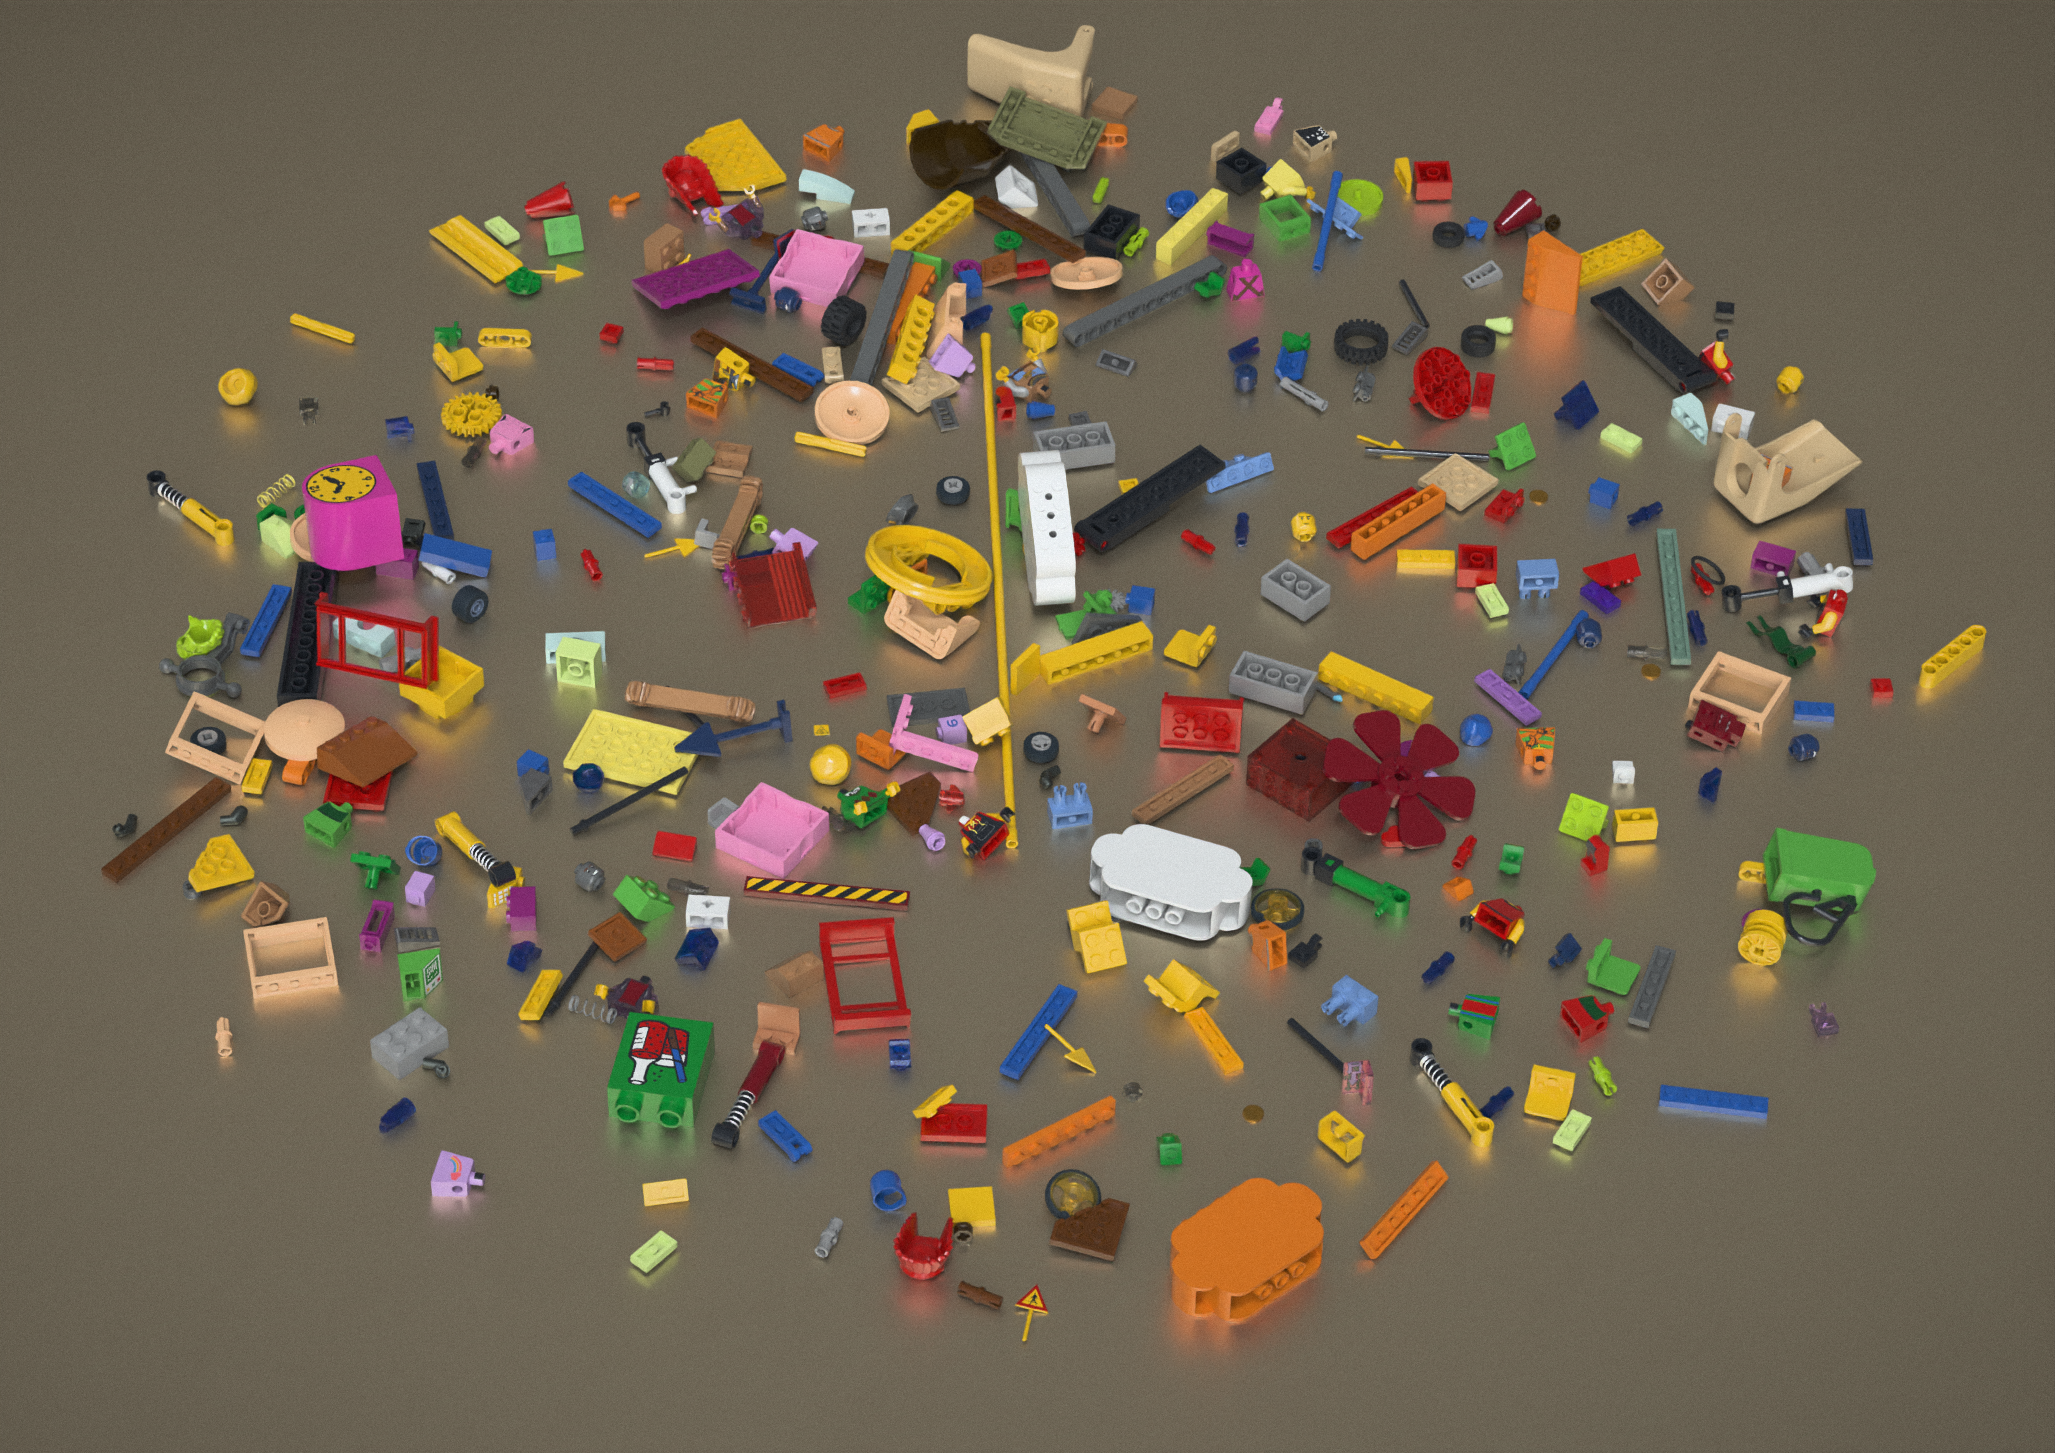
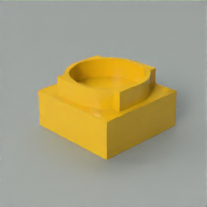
(452, 692)

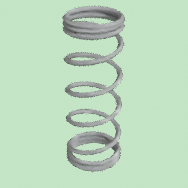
(610, 1012)

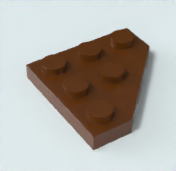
(915, 802)
(1092, 1230)

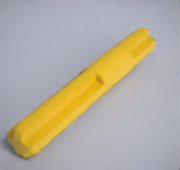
(322, 328)
(831, 444)

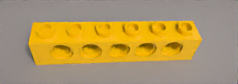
(935, 223)
(910, 339)

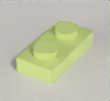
(502, 230)
(1621, 438)
(1492, 600)
(1572, 1130)
(653, 1251)

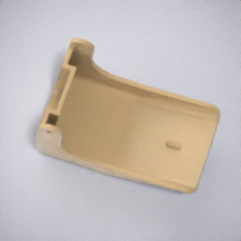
(1045, 76)
(1810, 449)

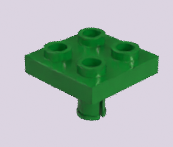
(374, 865)

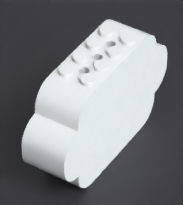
(1046, 527)
(1171, 881)

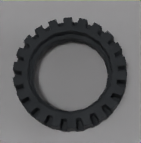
(1361, 355)

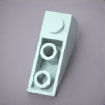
(1691, 415)

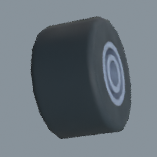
(470, 604)

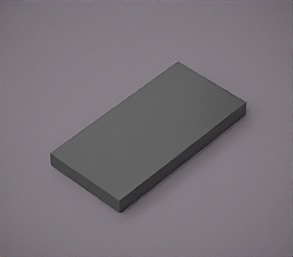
(930, 705)

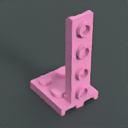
(925, 746)

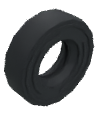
(1448, 227)

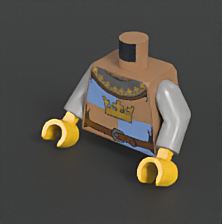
(1029, 379)

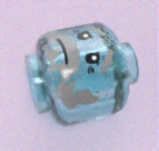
(636, 484)

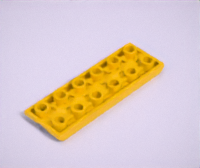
(477, 248)
(1618, 255)

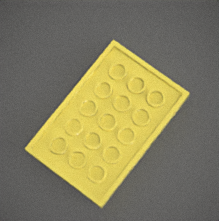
(630, 750)

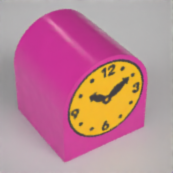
(352, 515)

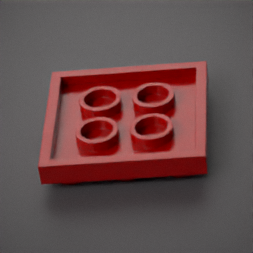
(369, 797)

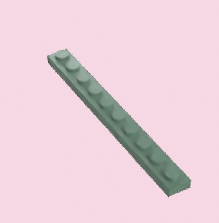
(1673, 597)

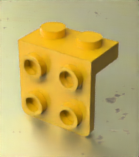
(456, 364)
(1191, 647)
(1550, 1092)

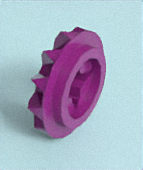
(963, 265)

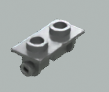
(1364, 385)
(1514, 665)

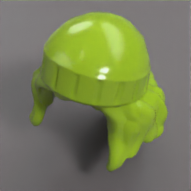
(200, 637)

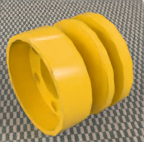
(1763, 937)

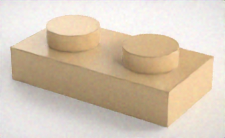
(1225, 146)

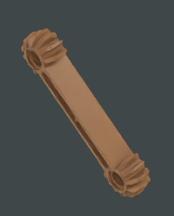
(738, 521)
(688, 701)

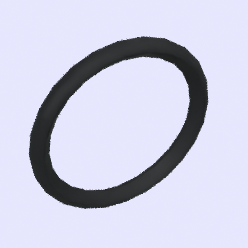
(1700, 573)

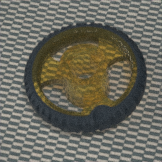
(1277, 908)
(1068, 1204)

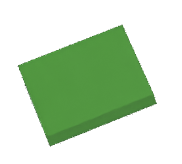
(941, 265)

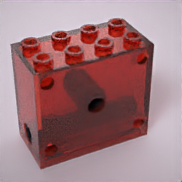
(1291, 770)

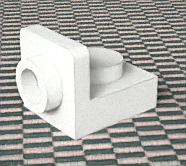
(1623, 772)

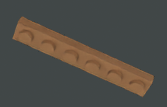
(1182, 790)

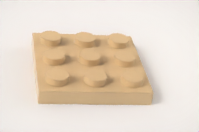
(925, 386)
(1460, 480)

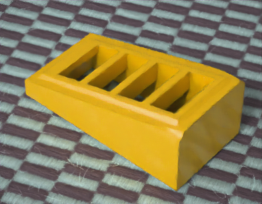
(1403, 173)

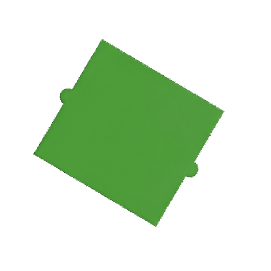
(1070, 622)

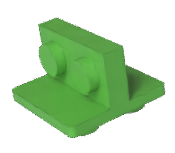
(563, 235)
(1513, 446)

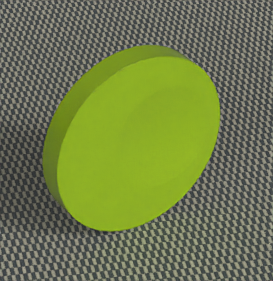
(1361, 195)

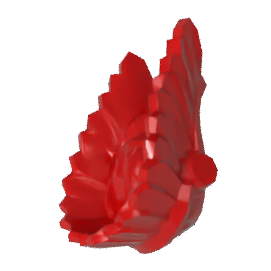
(689, 181)
(920, 1255)

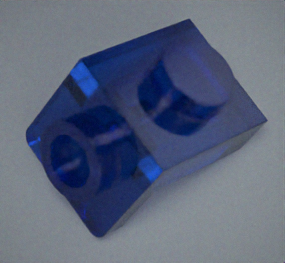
(399, 427)
(1709, 784)
(521, 954)
(899, 1054)

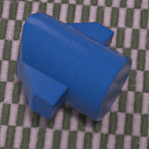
(1475, 228)

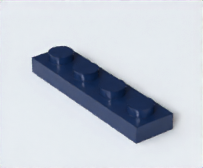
(1859, 536)

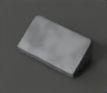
(1116, 363)

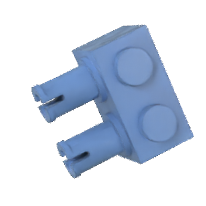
(1536, 575)
(1070, 809)
(1353, 1000)

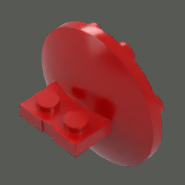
(1441, 383)

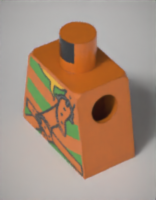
(708, 397)
(1536, 745)

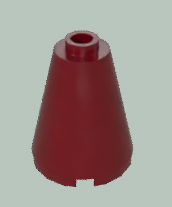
(1517, 213)

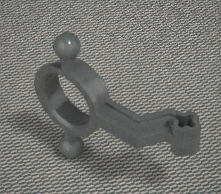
(232, 626)

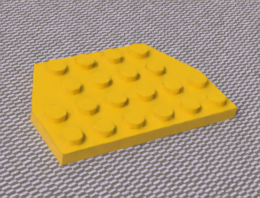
(736, 158)

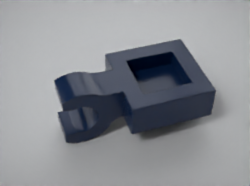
(1567, 950)

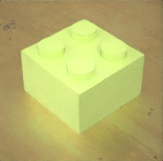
(579, 662)

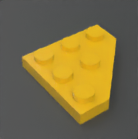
(220, 865)

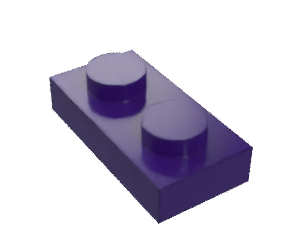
(1600, 597)

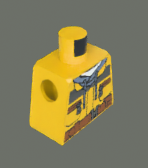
(733, 370)

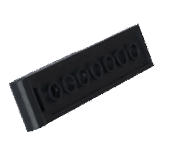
(1654, 341)
(1148, 499)

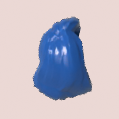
(1180, 203)
(1475, 729)

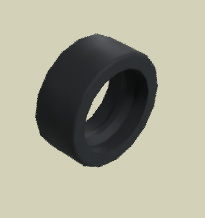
(1476, 349)

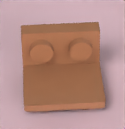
(778, 1025)

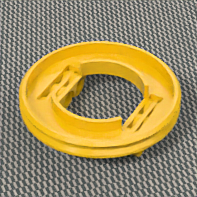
(899, 546)

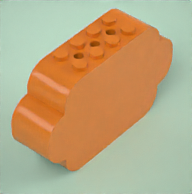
(1246, 1249)

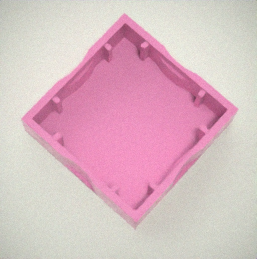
(817, 267)
(772, 830)

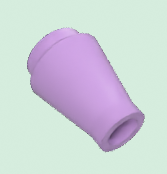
(934, 839)

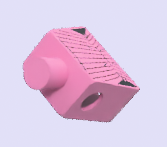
(510, 435)

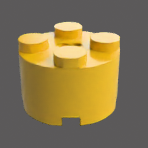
(1040, 329)

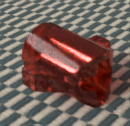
(951, 798)

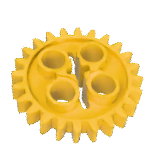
(471, 414)

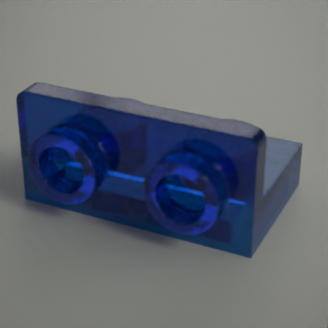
(697, 948)

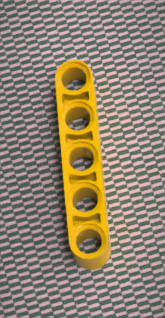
(1952, 656)

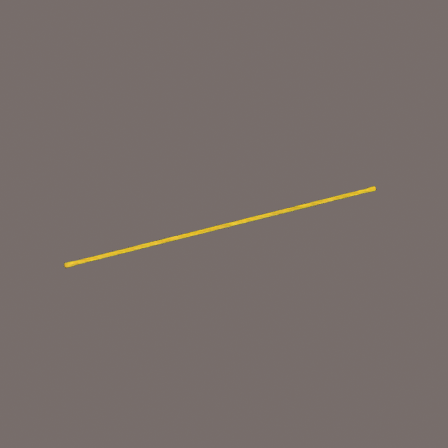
(985, 344)

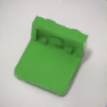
(1610, 971)

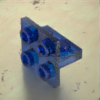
(1577, 406)

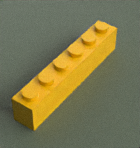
(1095, 652)
(1375, 687)

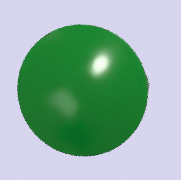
(523, 281)

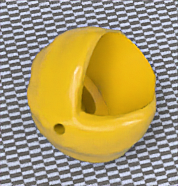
(238, 386)
(830, 764)

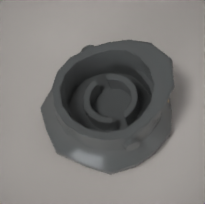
(902, 511)

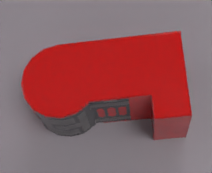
(1005, 404)
(1596, 856)

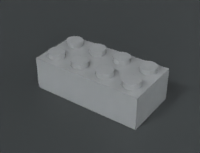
(1078, 444)
(1273, 682)

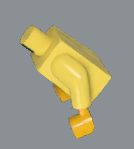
(1284, 181)

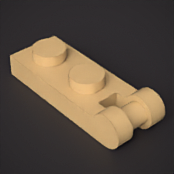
(832, 364)

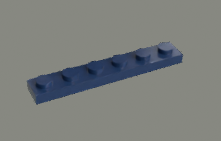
(435, 500)

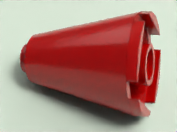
(551, 203)

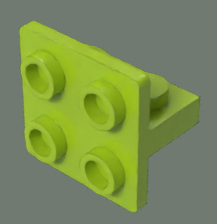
(1584, 817)

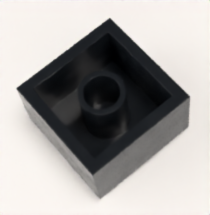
(1240, 170)

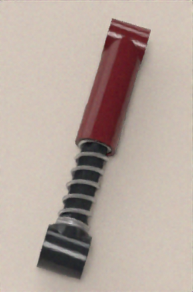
(769, 1056)

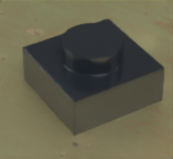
(1724, 310)

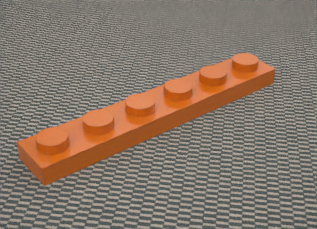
(1058, 1131)
(1403, 1210)

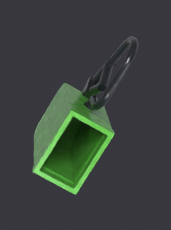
(1819, 875)

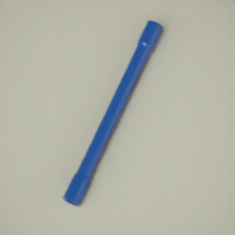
(1335, 185)
(1530, 685)

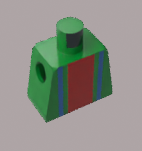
(1476, 1014)

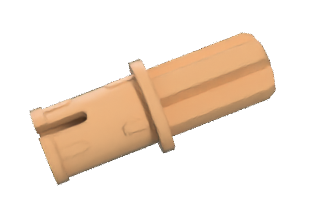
(224, 1036)

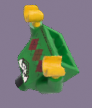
(864, 804)

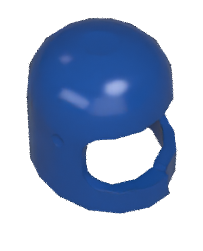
(424, 847)
(883, 1184)

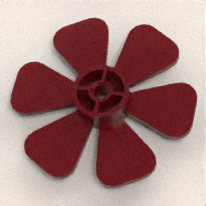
(1399, 779)

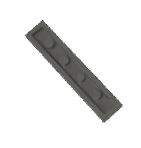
(1652, 986)

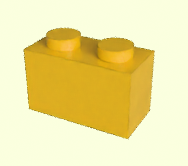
(1634, 824)

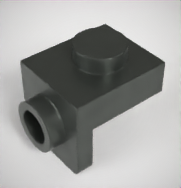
(412, 530)

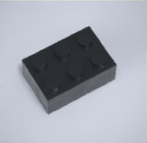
(1111, 232)

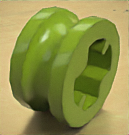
(759, 529)

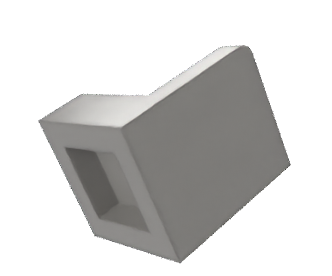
(703, 536)
(720, 811)

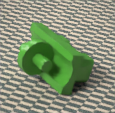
(1098, 602)

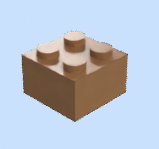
(664, 248)

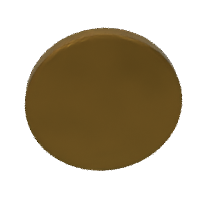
(1538, 496)
(1650, 671)
(1253, 1113)

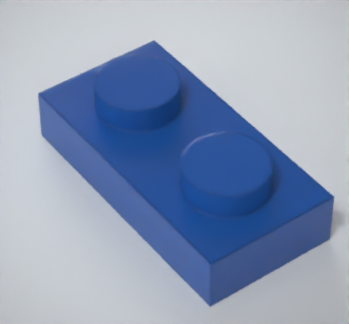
(1813, 711)

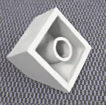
(1015, 189)

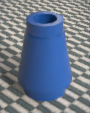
(1039, 410)

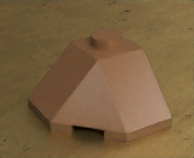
(266, 905)

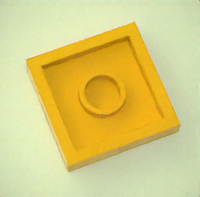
(1025, 669)
(972, 1206)

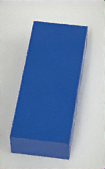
(455, 555)

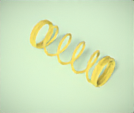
(267, 499)

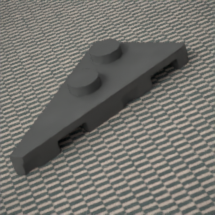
(1100, 623)

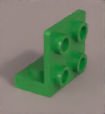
(870, 595)

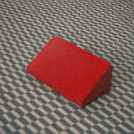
(675, 846)

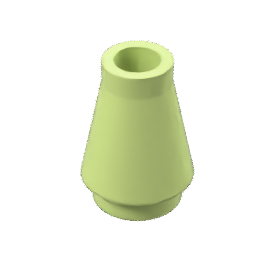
(1501, 325)

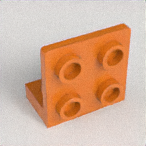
(878, 749)

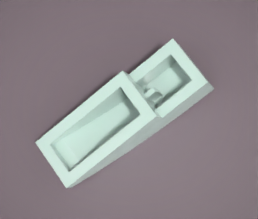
(825, 187)

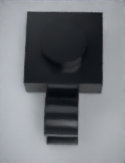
(1304, 953)

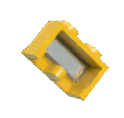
(1340, 1136)

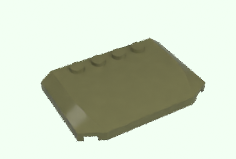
(1045, 131)

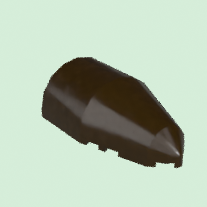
(954, 153)

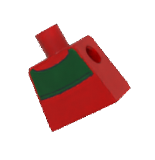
(1585, 1016)

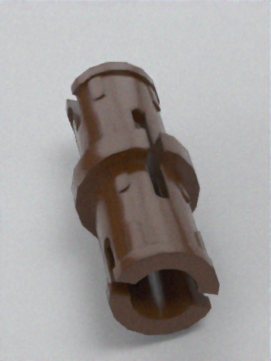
(980, 1295)

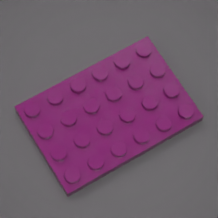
(695, 278)

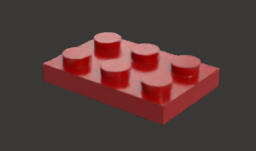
(956, 1124)

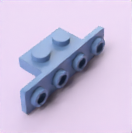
(1344, 216)
(1239, 470)

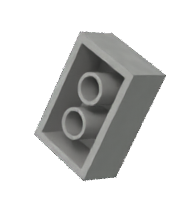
(1295, 590)
(408, 1042)

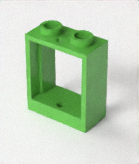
(1282, 231)

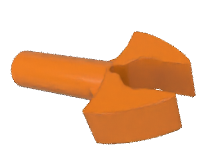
(619, 204)

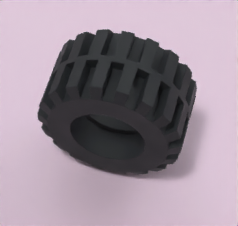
(843, 320)

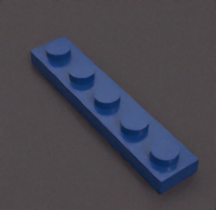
(266, 620)
(1713, 1101)

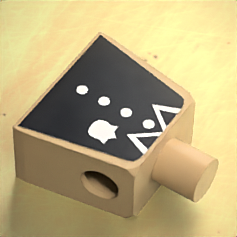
(1313, 141)

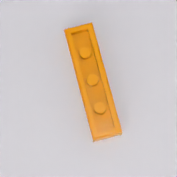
(1213, 1040)

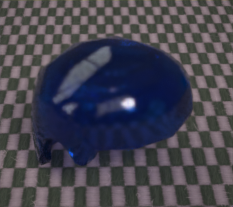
(588, 778)

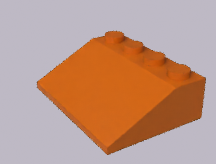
(1552, 274)

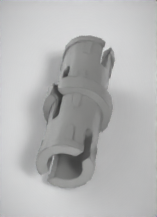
(829, 1237)

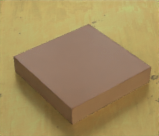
(1114, 103)

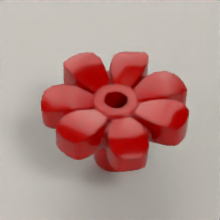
(1078, 547)

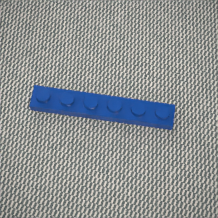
(614, 504)
(1036, 1033)

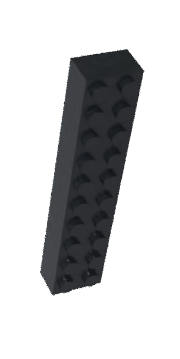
(299, 674)

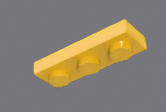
(1426, 559)
(540, 995)

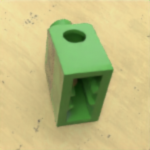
(329, 822)

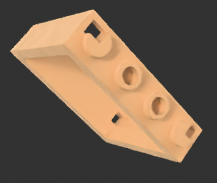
(1752, 673)
(207, 759)
(294, 980)

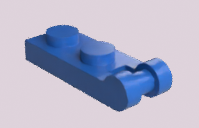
(798, 369)
(785, 1135)

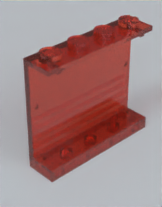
(773, 588)

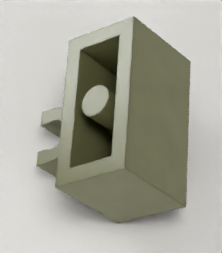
(694, 460)

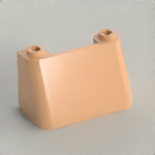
(947, 317)
(930, 632)

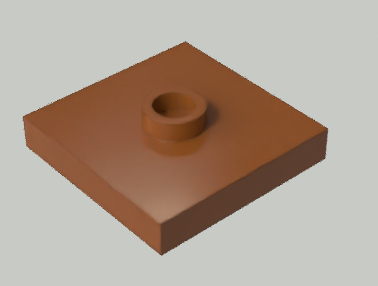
(999, 268)
(617, 936)

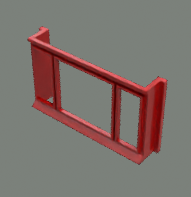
(429, 643)
(853, 932)

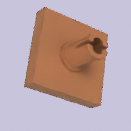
(1100, 712)

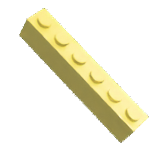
(1191, 226)

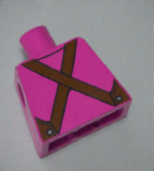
(1245, 281)

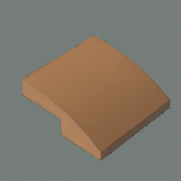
(730, 459)

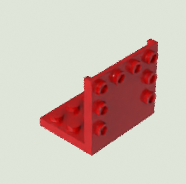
(1201, 723)

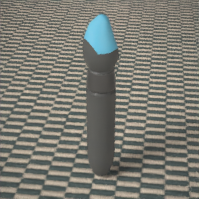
(1335, 696)

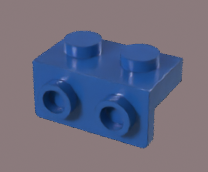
(1290, 364)

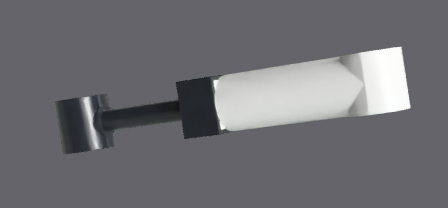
(656, 469)
(1788, 588)

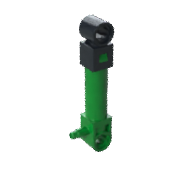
(1331, 871)

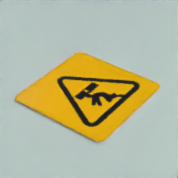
(821, 730)

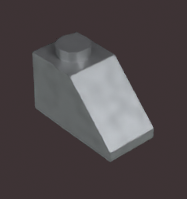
(534, 789)

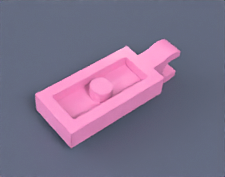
(1270, 118)

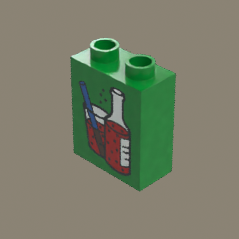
(661, 1070)

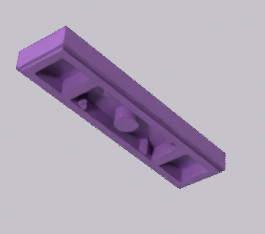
(1508, 697)

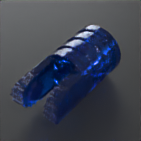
(976, 317)
(1243, 350)
(396, 1115)

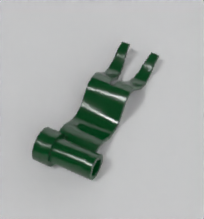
(1796, 654)

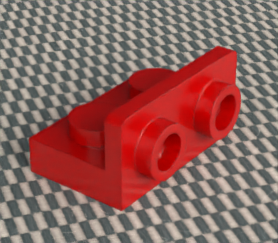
(1505, 505)

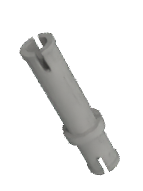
(1309, 397)

